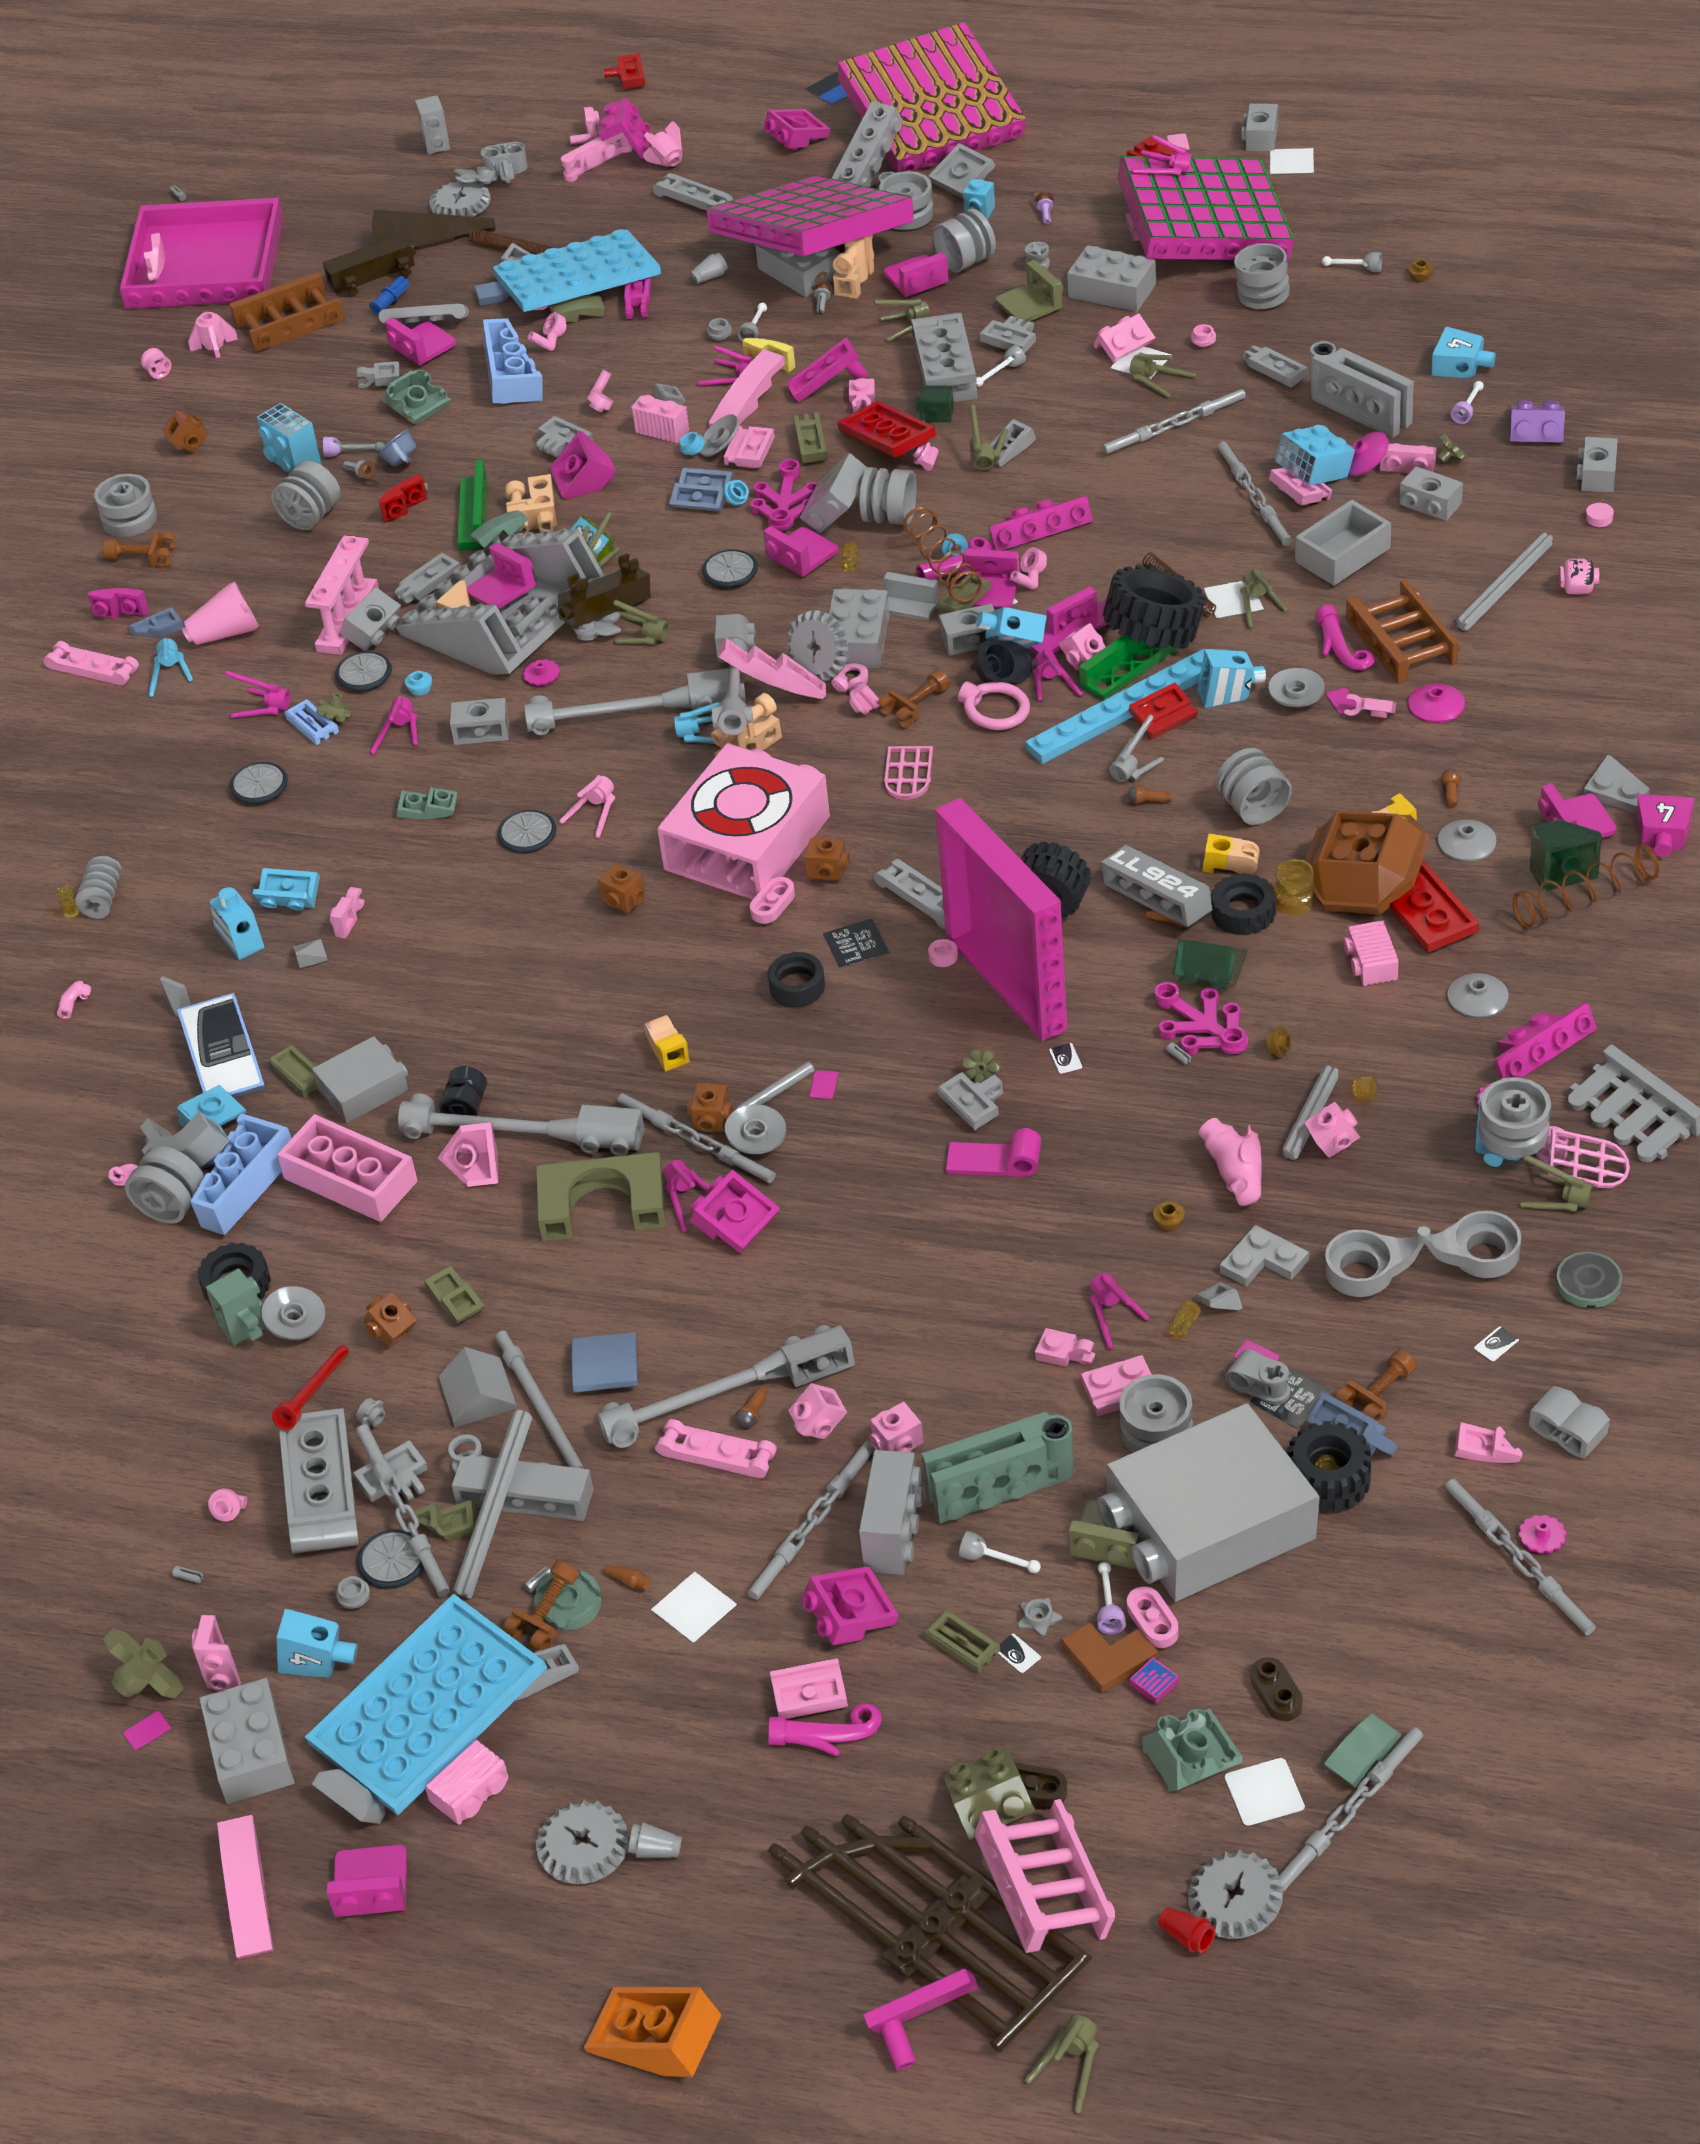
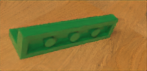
(472, 507)
(1117, 657)

